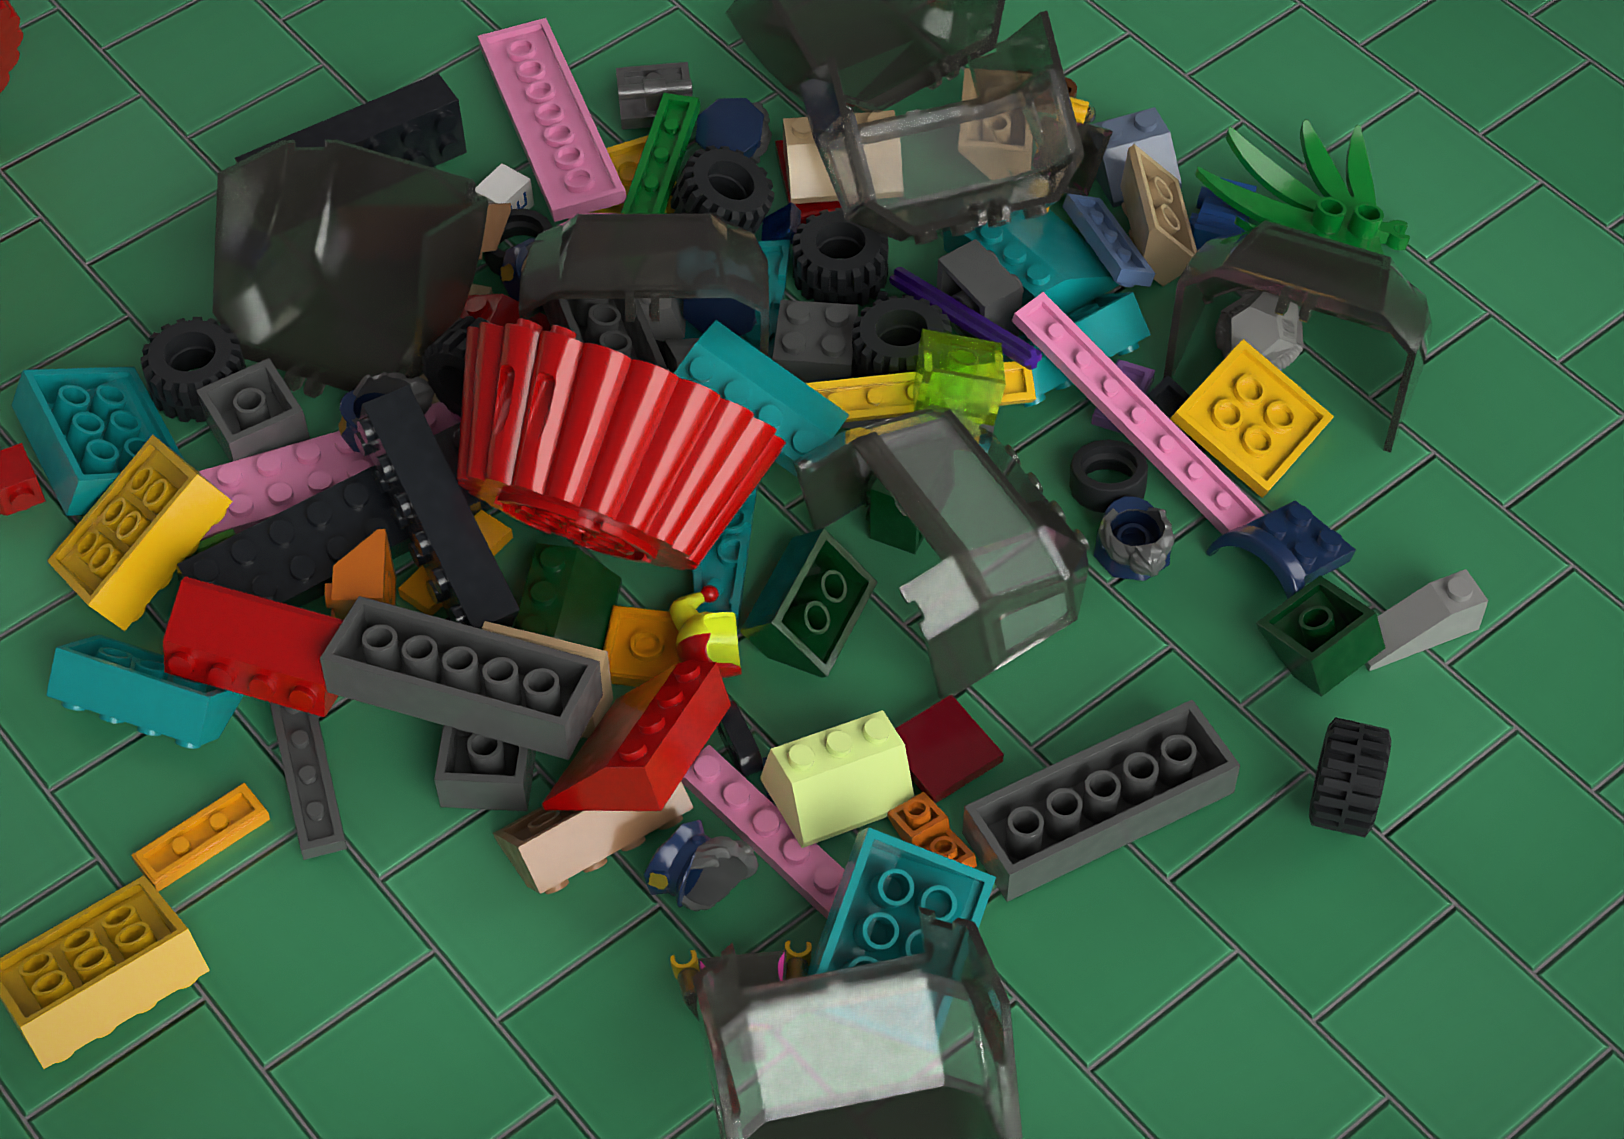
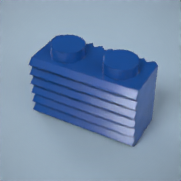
(1215, 216)

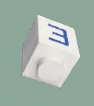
(507, 186)

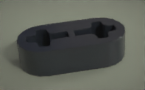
(739, 742)

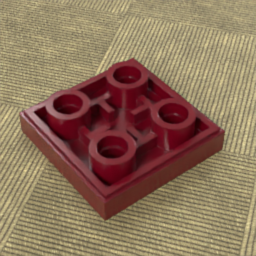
(946, 749)

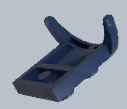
(1291, 544)

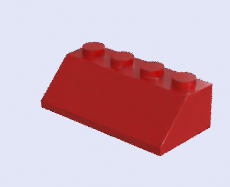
(249, 645)

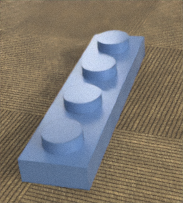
(1109, 241)

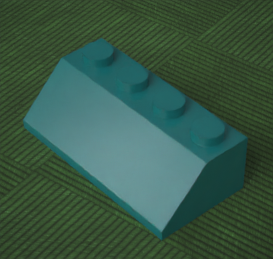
(1109, 321)
(765, 388)
(132, 688)

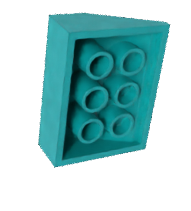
(1045, 259)
(86, 427)
(880, 896)

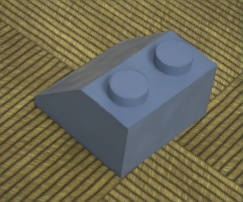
(1147, 132)

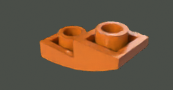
(928, 827)

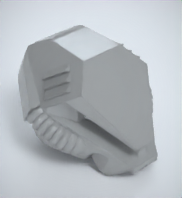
(1255, 321)

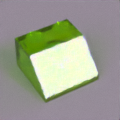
(959, 375)

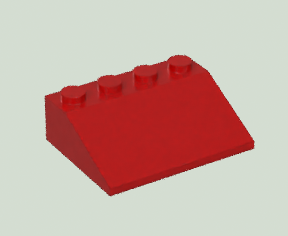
(645, 743)

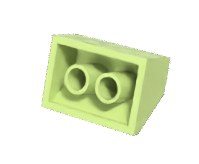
(839, 778)

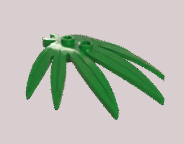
(1340, 215)

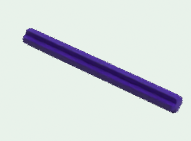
(967, 318)

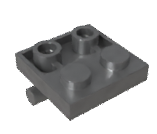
(643, 87)

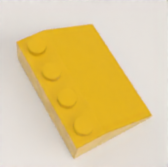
(139, 533)
(97, 971)

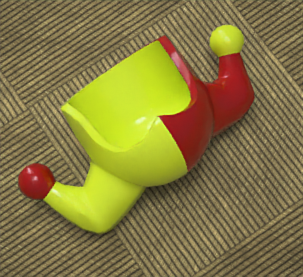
(706, 634)

